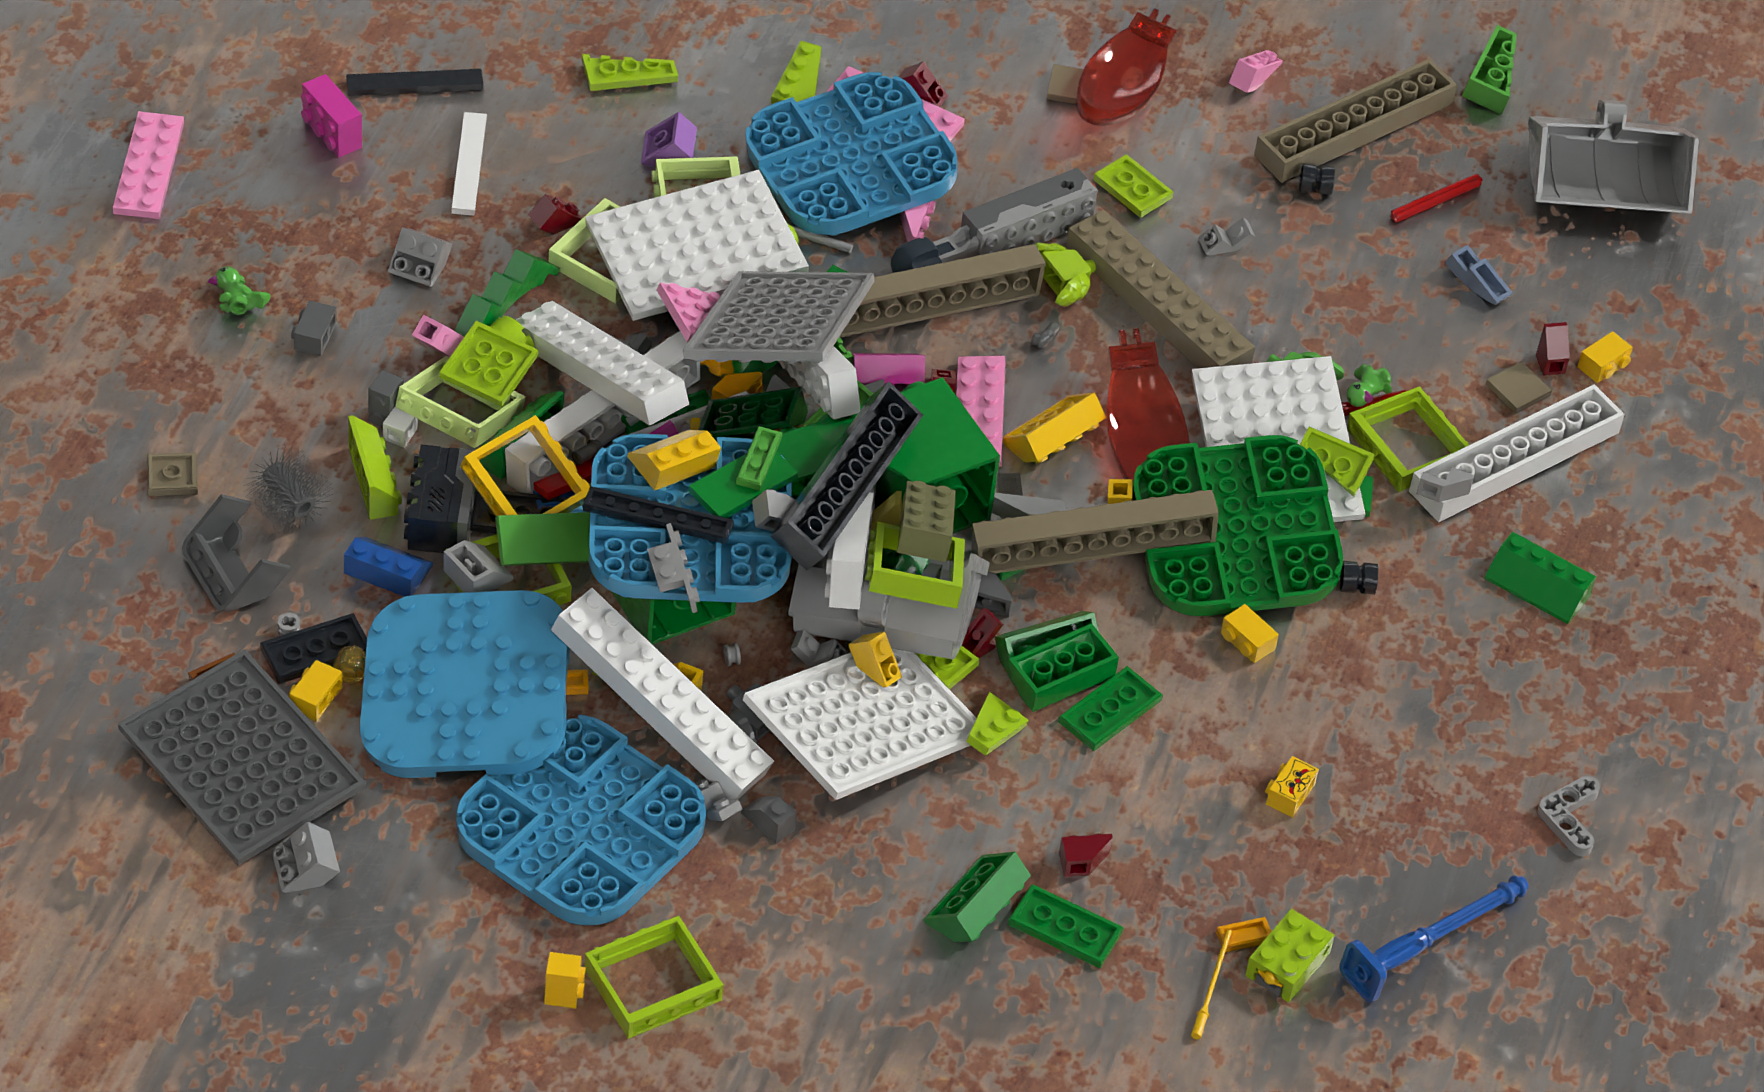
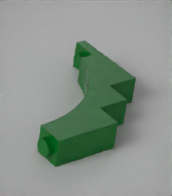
(504, 289)

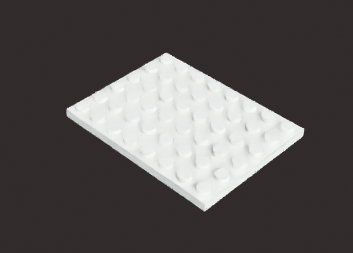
(694, 240)
(1275, 401)
(857, 731)

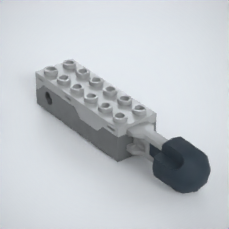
(1007, 222)

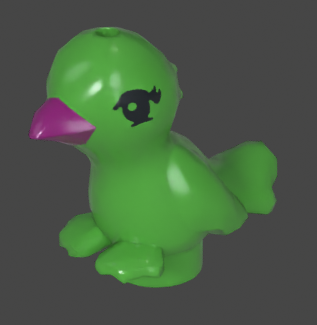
(236, 295)
(1371, 383)

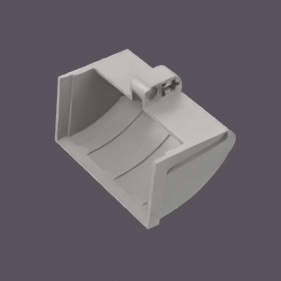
(1612, 161)
(907, 623)

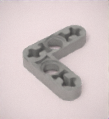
(1563, 814)

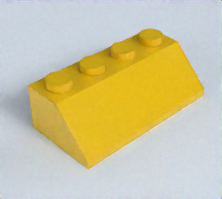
(1055, 427)

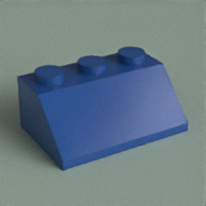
(385, 566)

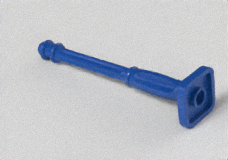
(1368, 970)

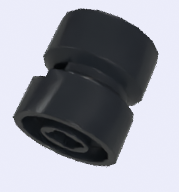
(1317, 179)
(1359, 577)

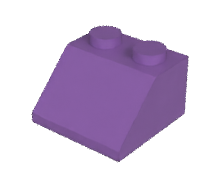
(669, 140)

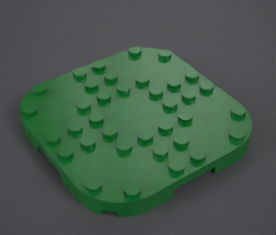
(1272, 527)

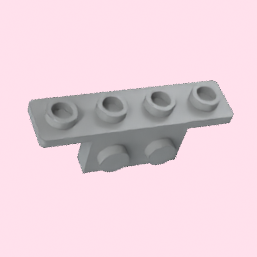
(669, 567)

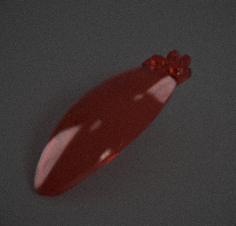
(1125, 71)
(1140, 405)

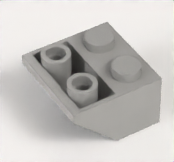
(419, 256)
(474, 568)
(305, 859)

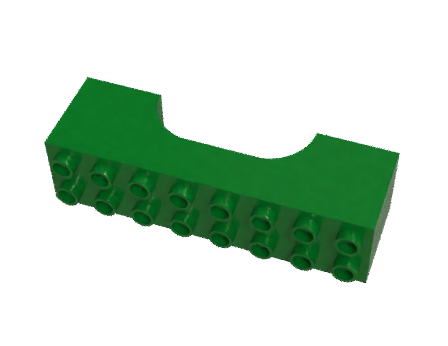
(940, 451)

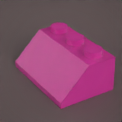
(889, 367)

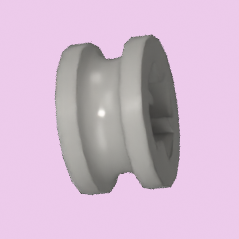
(290, 619)
(731, 654)

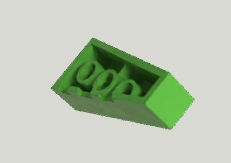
(1492, 75)

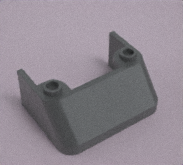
(217, 565)

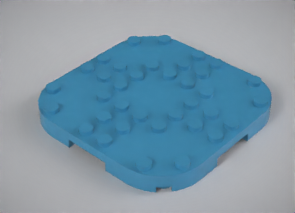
(851, 154)
(739, 571)
(464, 684)
(584, 826)

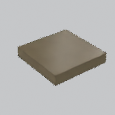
(1064, 83)
(1518, 387)
(172, 474)

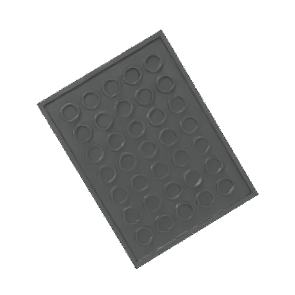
(241, 756)

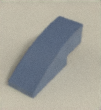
(1478, 275)

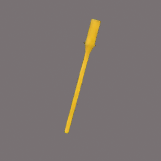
(1202, 1014)

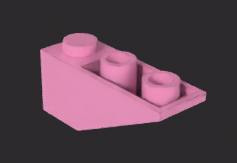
(1254, 70)
(916, 220)
(437, 336)

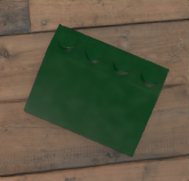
(749, 411)

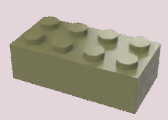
(926, 521)

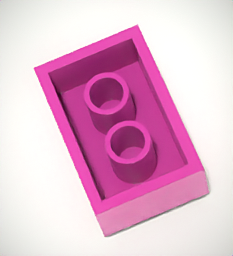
(331, 115)

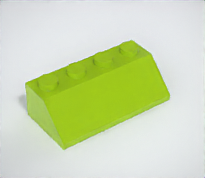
(373, 469)

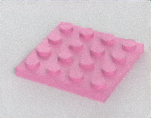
(687, 306)

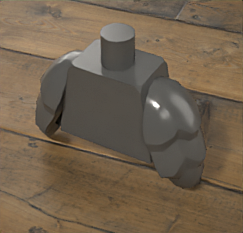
(744, 716)

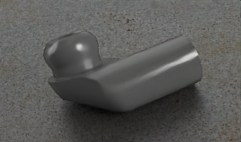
(1048, 334)

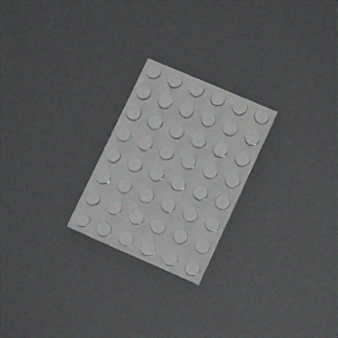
(779, 316)

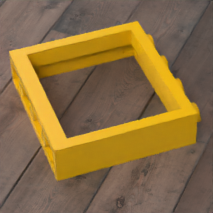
(493, 495)

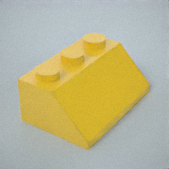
(676, 458)

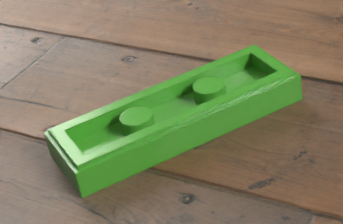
(759, 458)

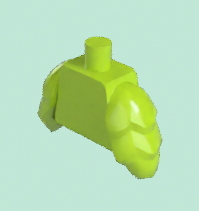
(1066, 272)

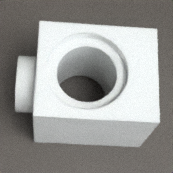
(399, 427)

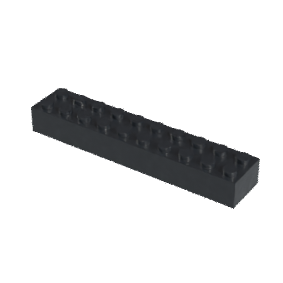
(847, 476)

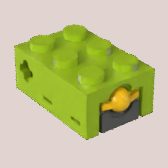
(1289, 955)

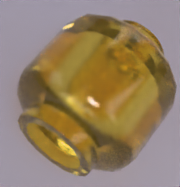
(351, 663)

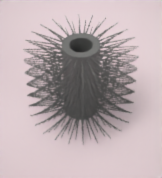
(288, 489)

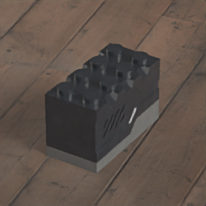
(439, 500)

